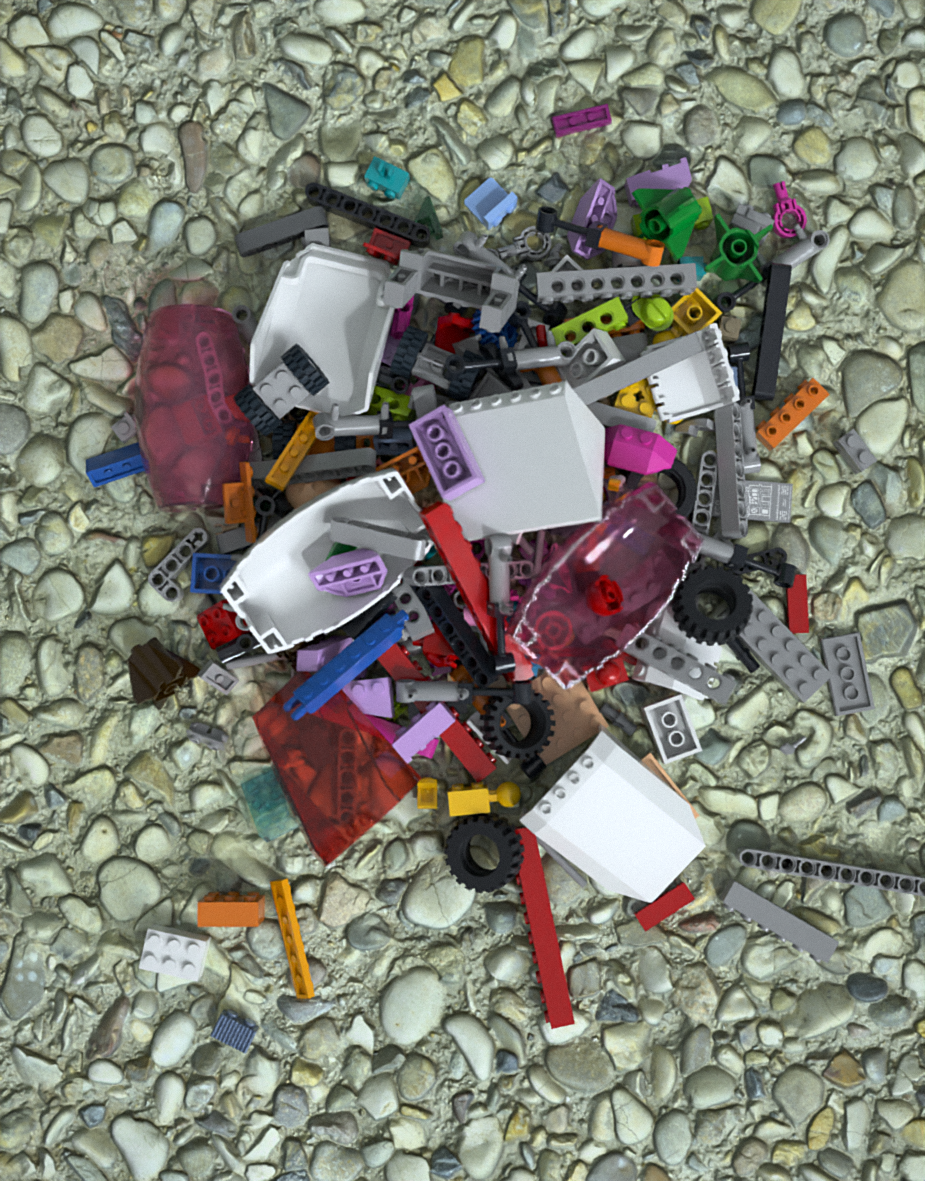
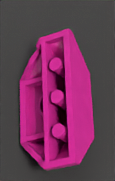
(637, 450)

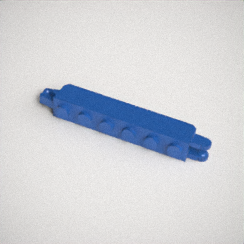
(347, 665)

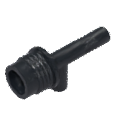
(284, 506)

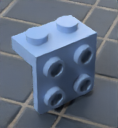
(490, 203)

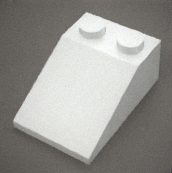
(594, 358)

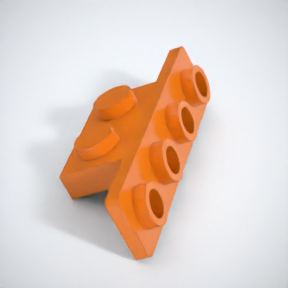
(239, 502)

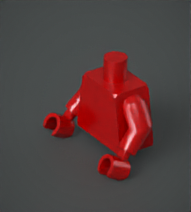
(437, 648)

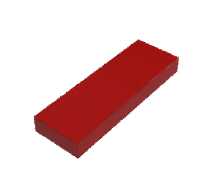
(797, 605)
(664, 906)

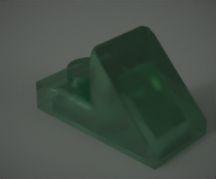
(428, 215)

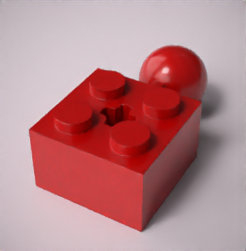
(610, 674)

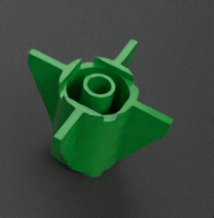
(668, 216)
(735, 252)

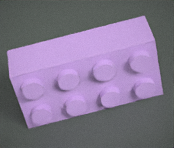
(446, 453)

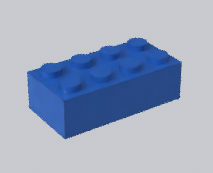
(209, 572)

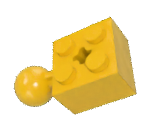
(683, 324)
(645, 406)
(476, 798)

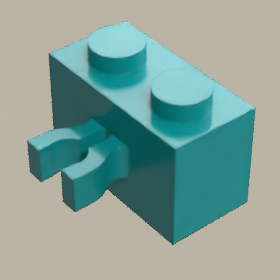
(386, 178)

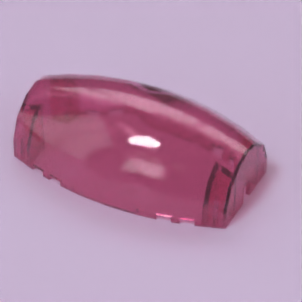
(186, 407)
(635, 544)

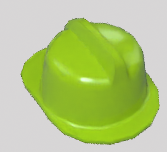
(653, 312)

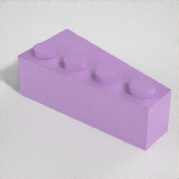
(372, 696)

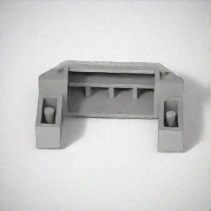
(457, 281)

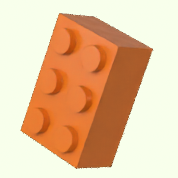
(231, 910)

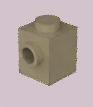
(730, 328)

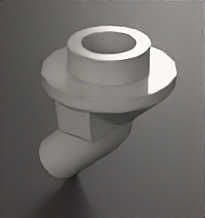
(553, 258)

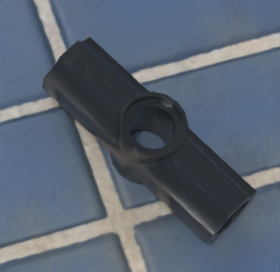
(234, 648)

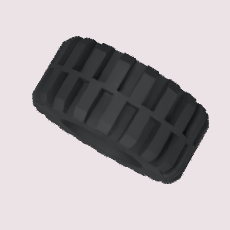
(720, 583)
(462, 862)

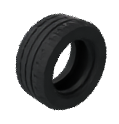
(684, 482)

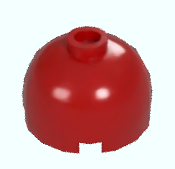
(604, 596)

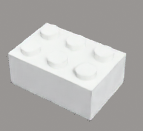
(671, 728)
(174, 952)

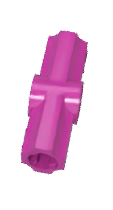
(401, 320)

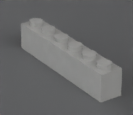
(774, 918)

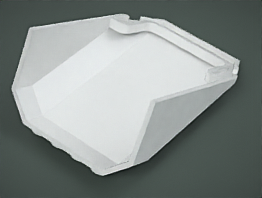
(337, 314)
(617, 821)

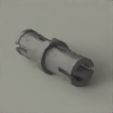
(617, 718)

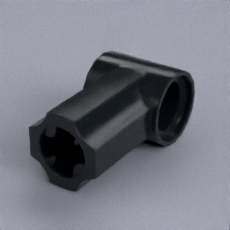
(388, 380)

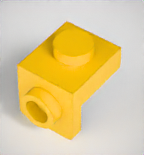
(427, 793)

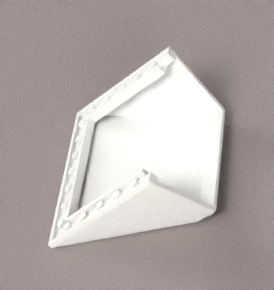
(537, 460)

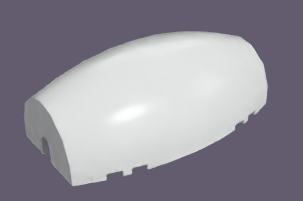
(272, 578)

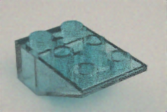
(268, 806)

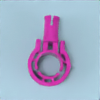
(786, 205)

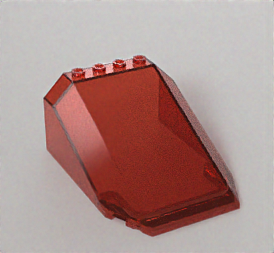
(332, 769)

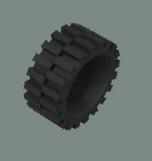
(536, 737)

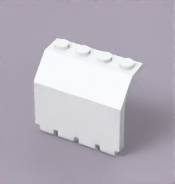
(695, 383)
(668, 630)

